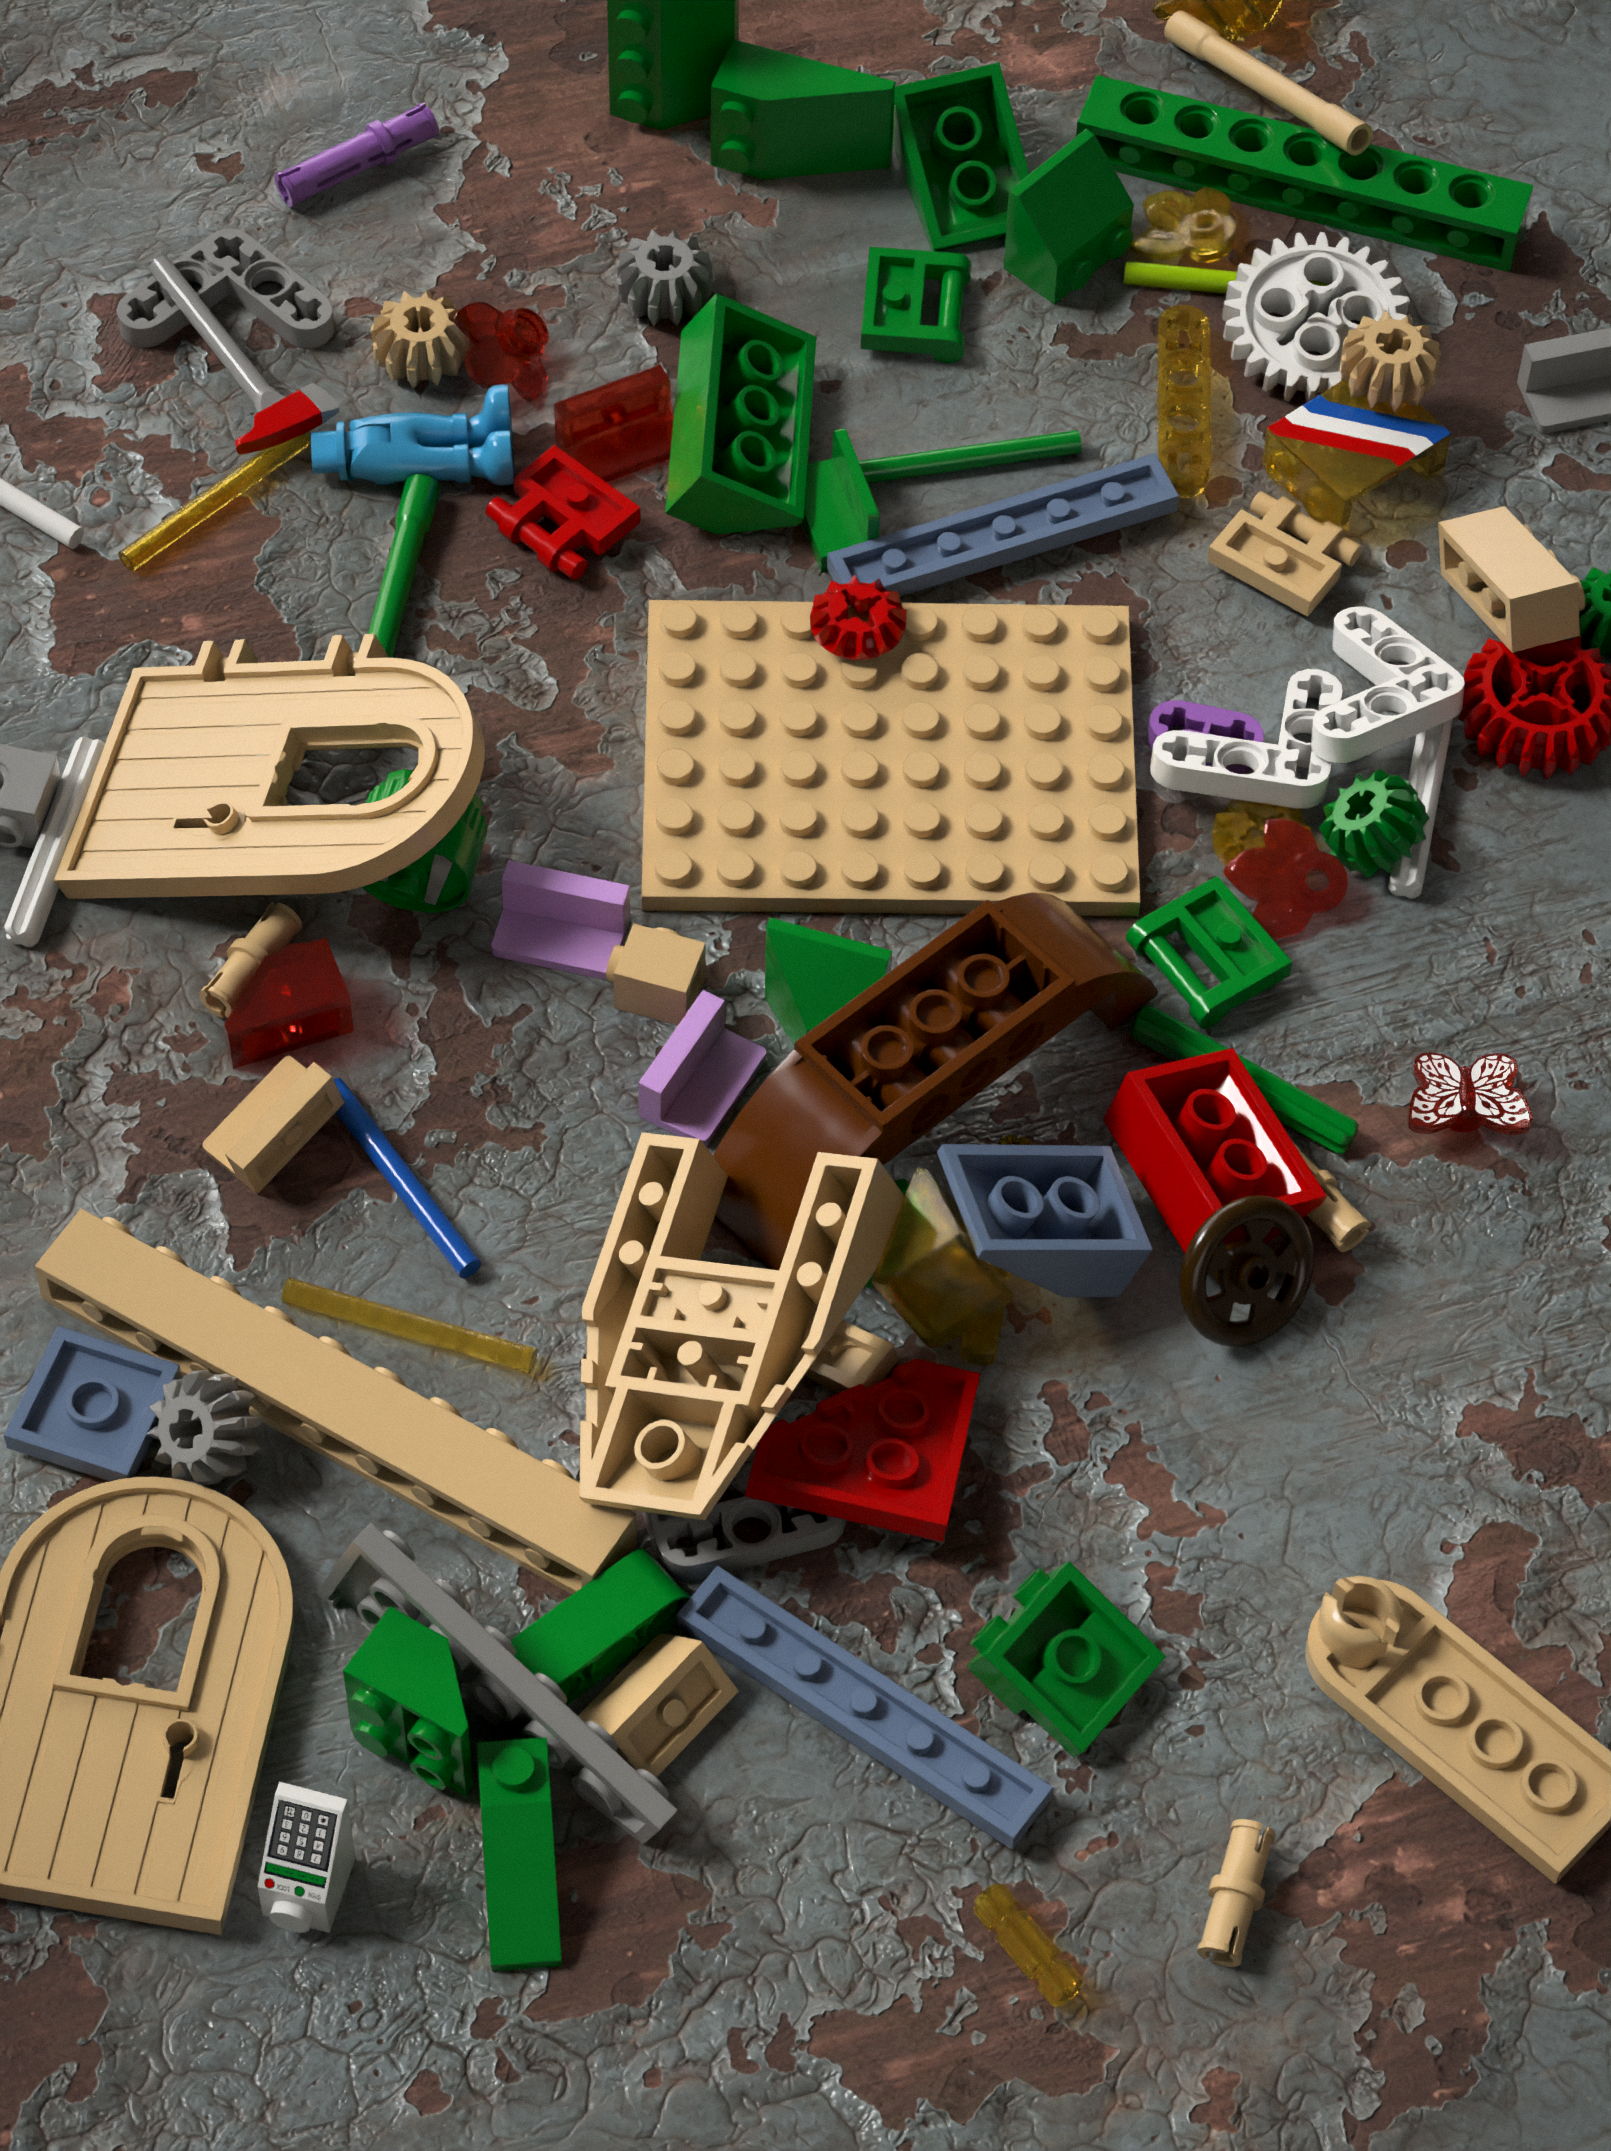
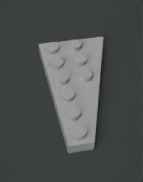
(493, 1683)

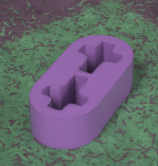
(1204, 720)

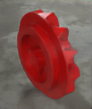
(851, 636)

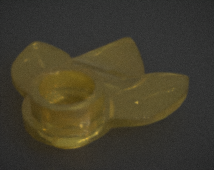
(1187, 225)

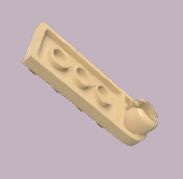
(1462, 1720)

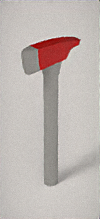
(277, 416)

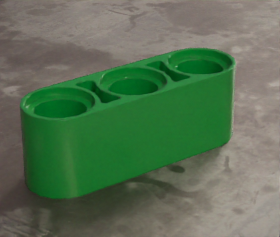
(602, 1624)

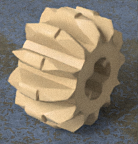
(419, 339)
(1390, 361)

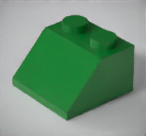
(1067, 219)

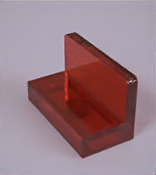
(618, 424)

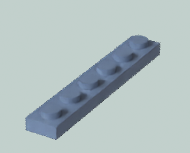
(1010, 528)
(865, 1707)

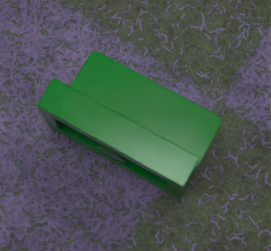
(838, 502)

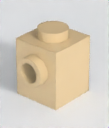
(657, 973)

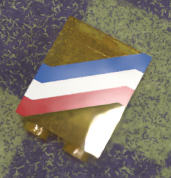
(1343, 450)

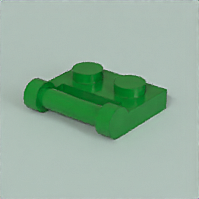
(896, 300)
(1225, 941)

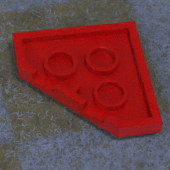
(874, 1451)

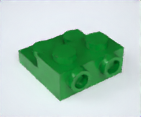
(1064, 1656)

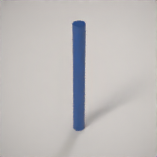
(406, 1184)

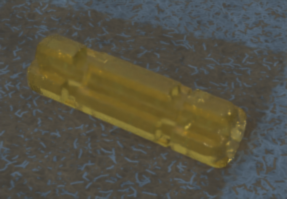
(1027, 1945)

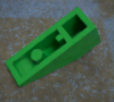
(519, 1854)

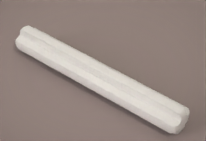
(1426, 779)
(38, 884)

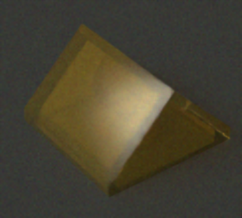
(933, 1269)

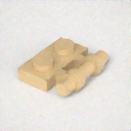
(1278, 563)

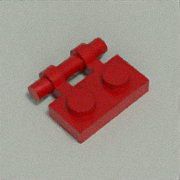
(572, 498)

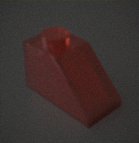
(289, 1004)

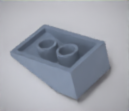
(1049, 1214)

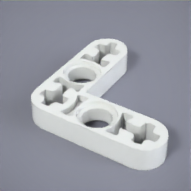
(1421, 692)
(1273, 763)

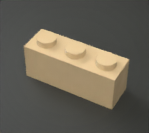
(1510, 579)

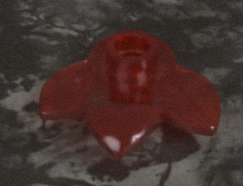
(505, 347)
(1277, 878)

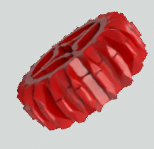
(1540, 718)

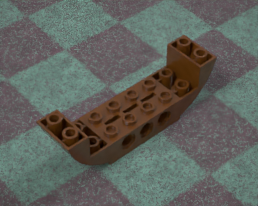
(917, 1052)

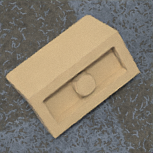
(274, 1122)
(661, 1701)

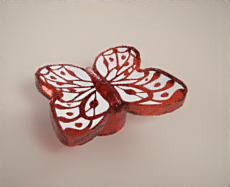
(1467, 1096)

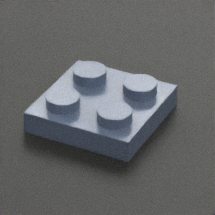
(90, 1406)

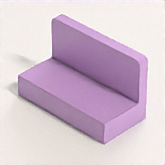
(560, 919)
(699, 1073)

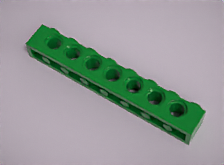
(1307, 176)

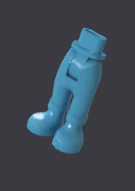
(412, 443)

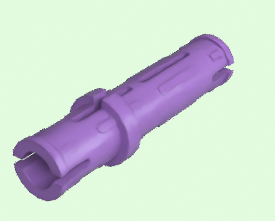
(376, 145)

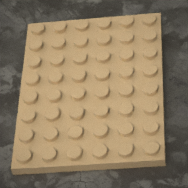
(896, 783)

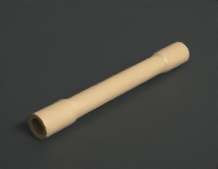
(1326, 118)

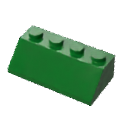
(666, 57)
(740, 421)

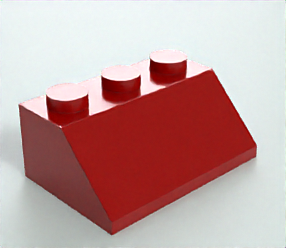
(1204, 1139)

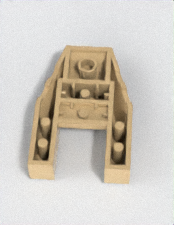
(704, 1353)

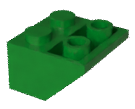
(410, 1702)

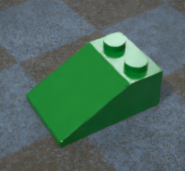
(797, 116)
(959, 154)

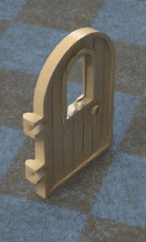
(222, 747)
(94, 1756)

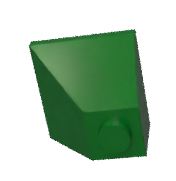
(816, 974)

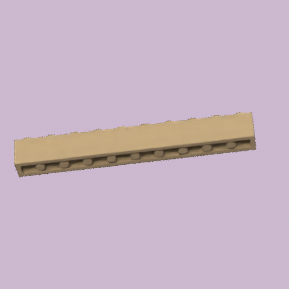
(336, 1403)

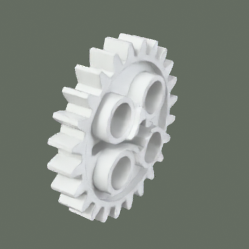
(1283, 287)

